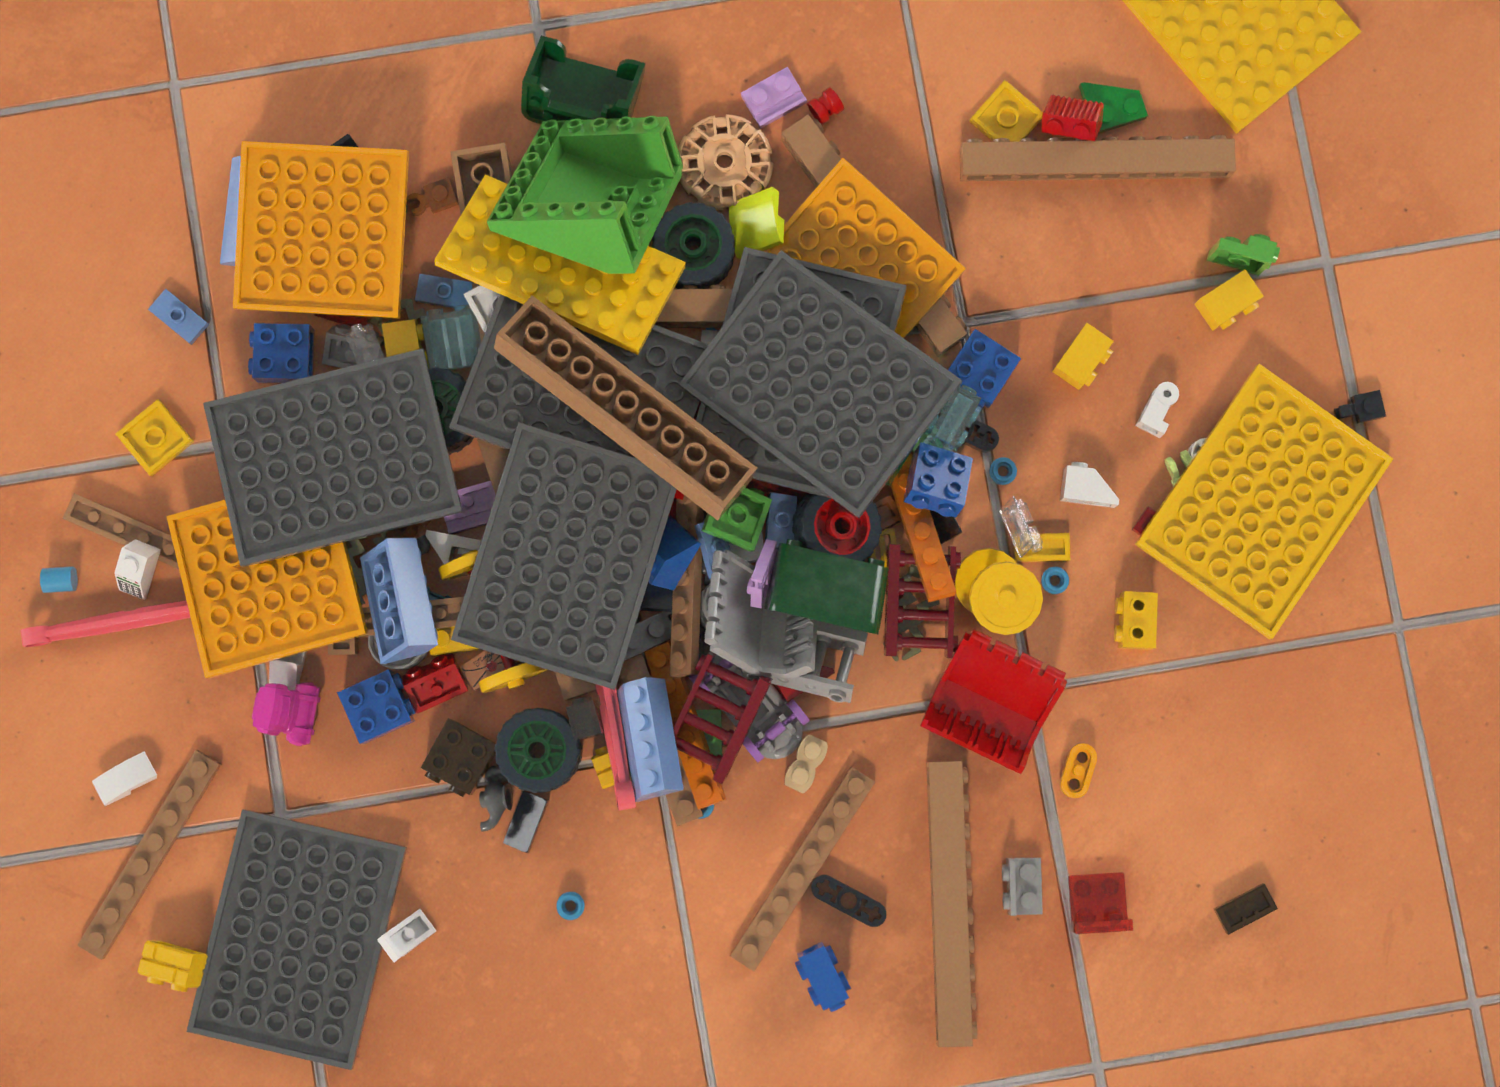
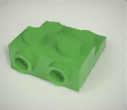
(1253, 255)
(742, 520)

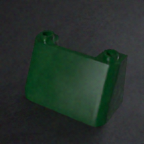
(574, 89)
(827, 587)

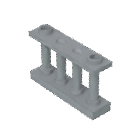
(828, 636)

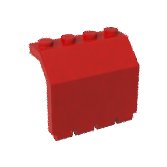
(993, 700)

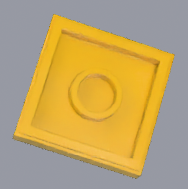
(1007, 115)
(154, 437)

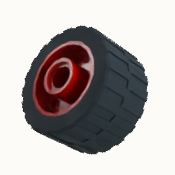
(853, 537)

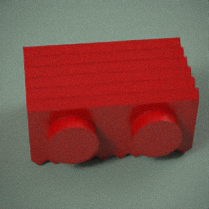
(1072, 118)

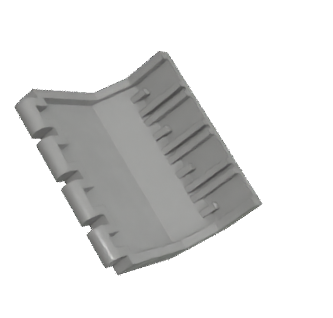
(754, 637)

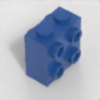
(281, 352)
(984, 366)
(938, 480)
(377, 706)
(826, 984)

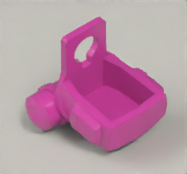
(287, 711)

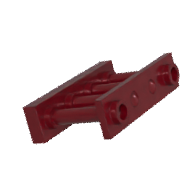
(894, 613)
(744, 714)

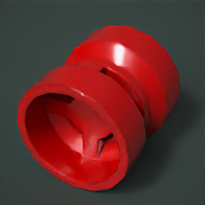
(825, 106)

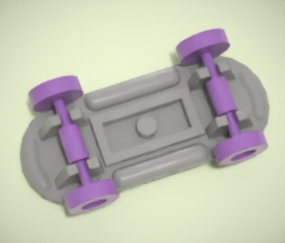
(777, 724)

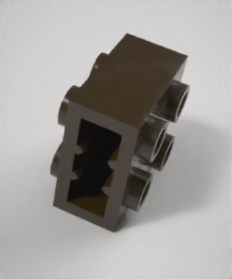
(459, 758)

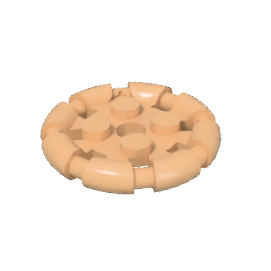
(730, 145)

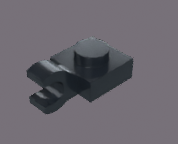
(1364, 407)

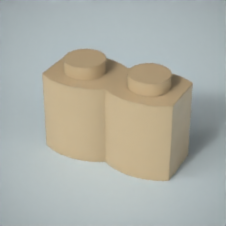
(809, 756)

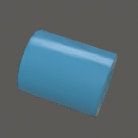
(58, 579)

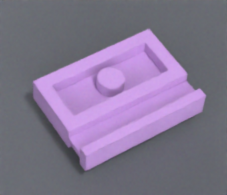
(773, 97)
(476, 508)
(760, 580)

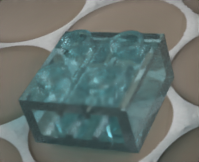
(451, 337)
(949, 426)

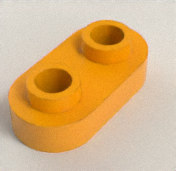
(1080, 771)

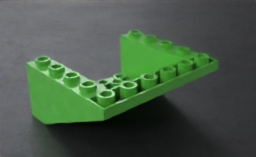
(592, 190)

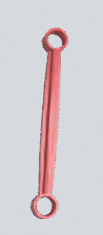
(106, 623)
(616, 746)

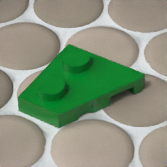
(1120, 104)

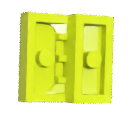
(757, 222)

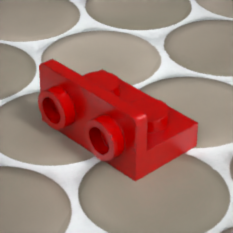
(434, 683)

